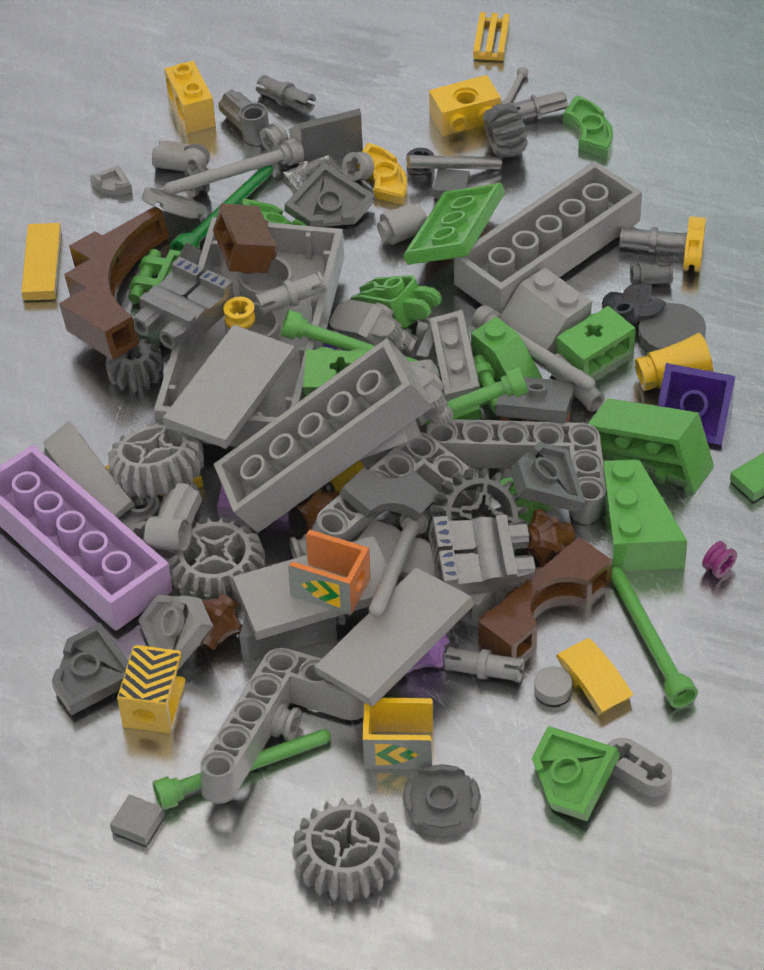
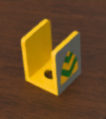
(398, 751)

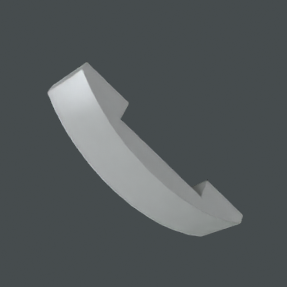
(85, 468)

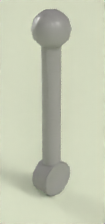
(522, 72)

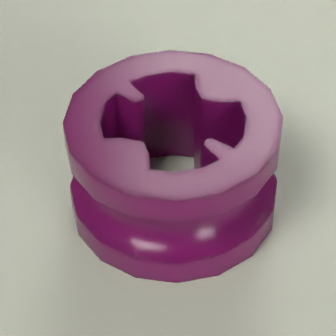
(719, 559)

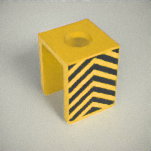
(151, 689)

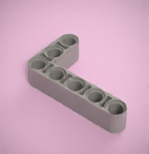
(505, 442)
(420, 454)
(280, 678)

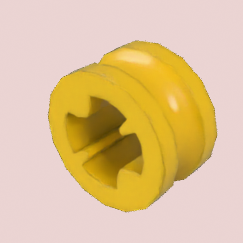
(241, 305)

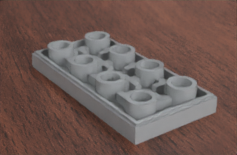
(229, 386)
(272, 608)
(389, 645)

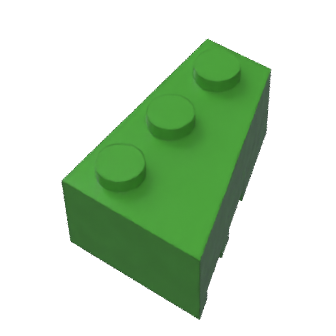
(659, 437)
(639, 522)

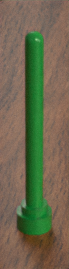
(200, 232)

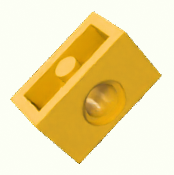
(462, 104)

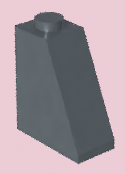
(293, 639)

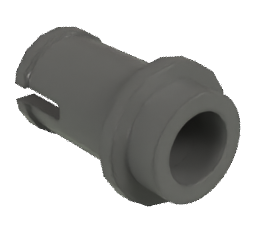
(651, 273)

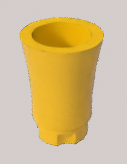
(689, 352)

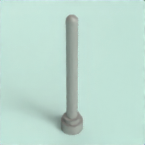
(289, 153)
(486, 313)
(411, 529)

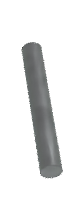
(454, 162)

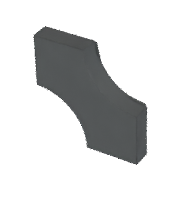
(375, 494)

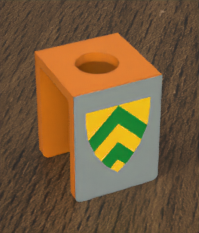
(325, 587)

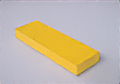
(41, 261)

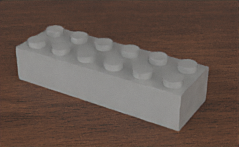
(550, 234)
(322, 435)

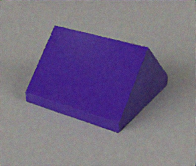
(700, 392)

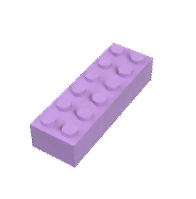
(79, 539)

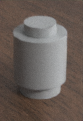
(401, 223)

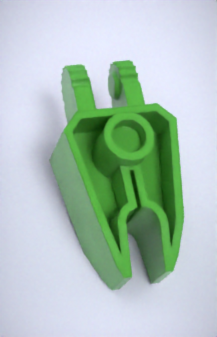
(402, 296)

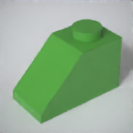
(503, 349)

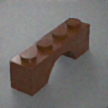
(573, 574)

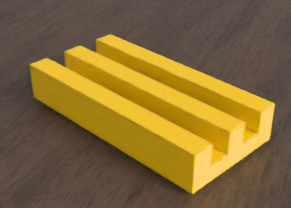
(492, 22)

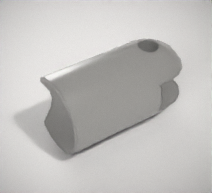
(179, 156)

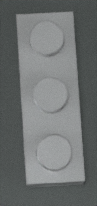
(454, 354)

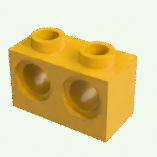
(190, 97)

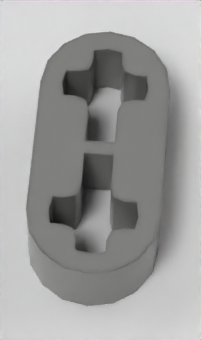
(640, 766)

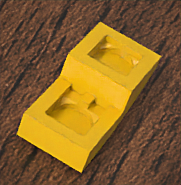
(595, 676)

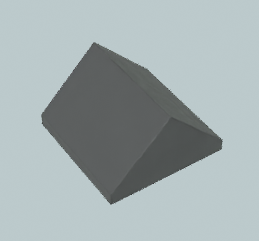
(329, 135)

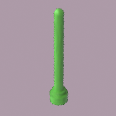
(297, 326)
(511, 384)
(678, 687)
(170, 791)

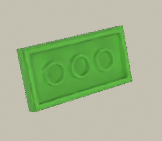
(454, 224)

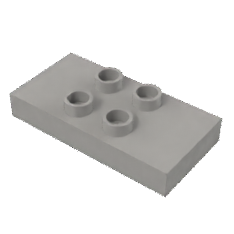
(299, 254)

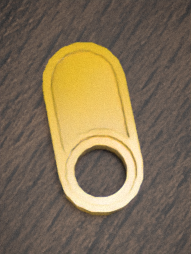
(694, 243)

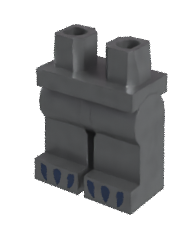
(183, 304)
(480, 554)

